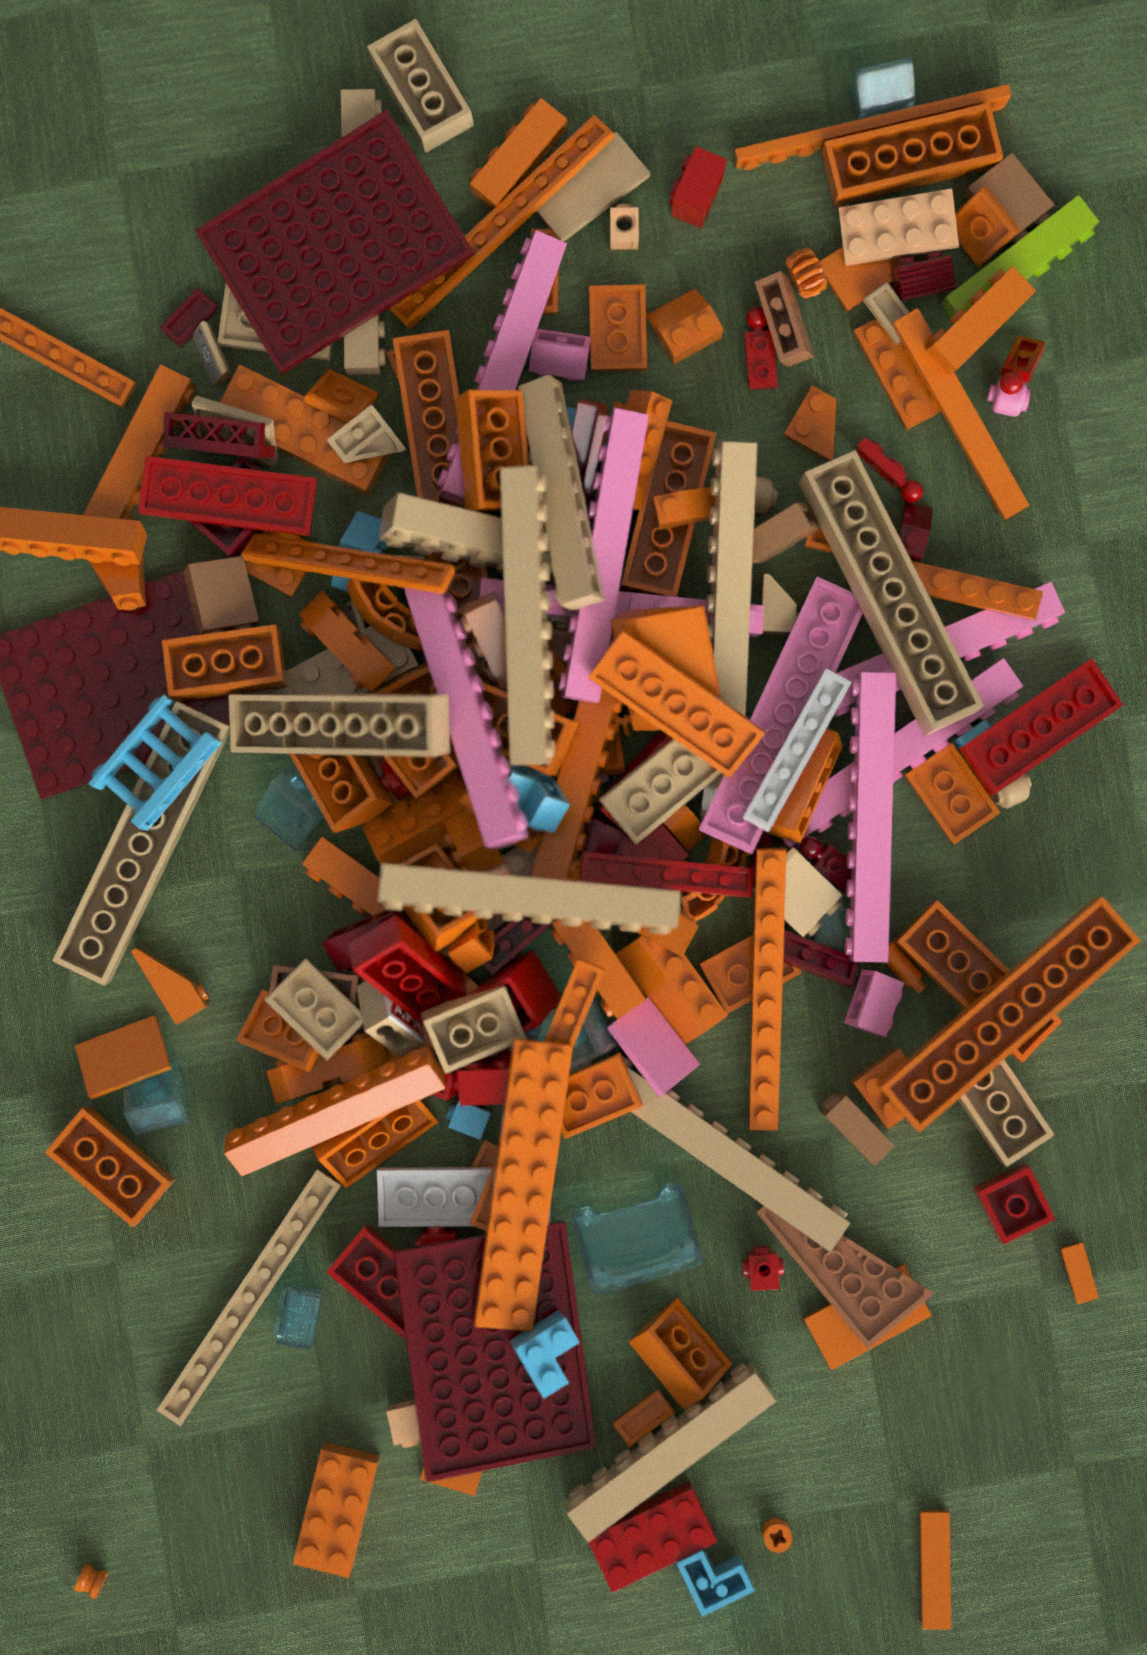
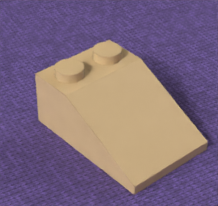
(472, 1027)

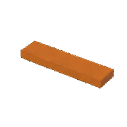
(935, 1569)

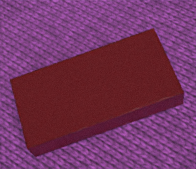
(187, 317)

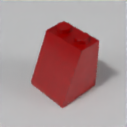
(527, 987)

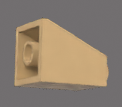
(806, 895)

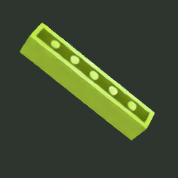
(1032, 252)

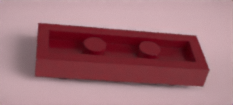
(819, 959)

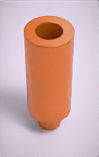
(904, 968)

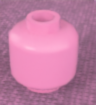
(1008, 404)

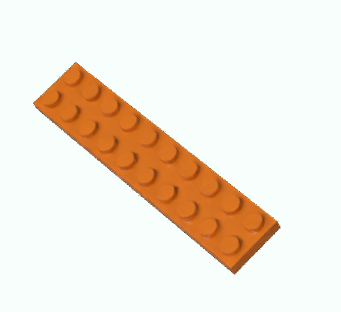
(523, 1184)

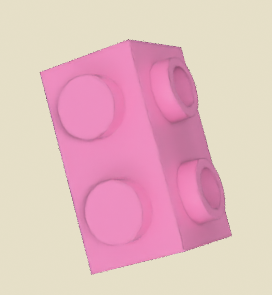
(559, 354)
(874, 1003)

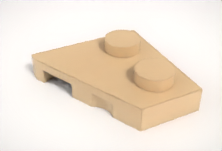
(365, 437)

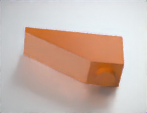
(683, 507)
(176, 991)

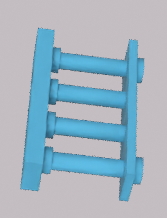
(183, 767)

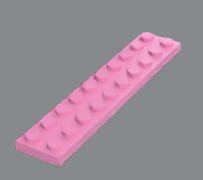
(812, 647)

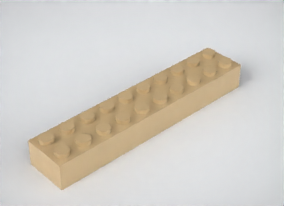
(890, 593)
(134, 861)
(529, 897)

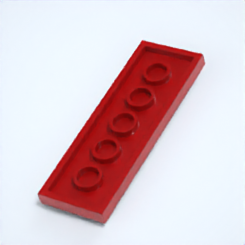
(227, 496)
(1040, 727)

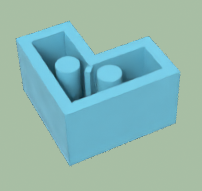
(360, 535)
(538, 797)
(540, 1348)
(715, 1585)

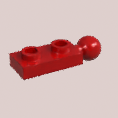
(759, 352)
(1020, 364)
(890, 470)

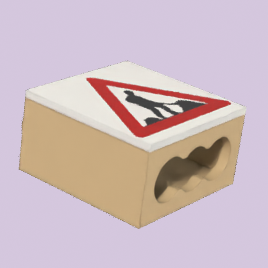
(387, 1021)

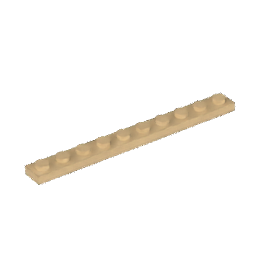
(249, 1297)

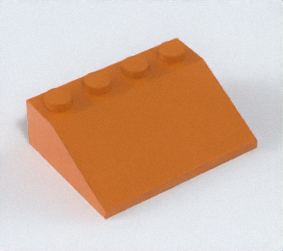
(677, 636)

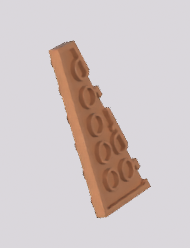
(856, 1283)

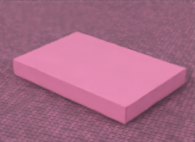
(653, 1047)

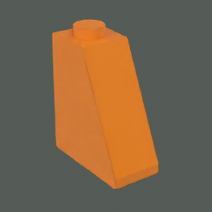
(122, 583)

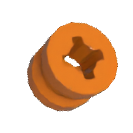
(776, 1528)
(90, 1581)

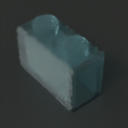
(298, 1316)

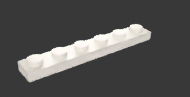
(797, 750)

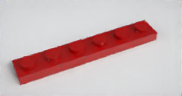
(666, 875)

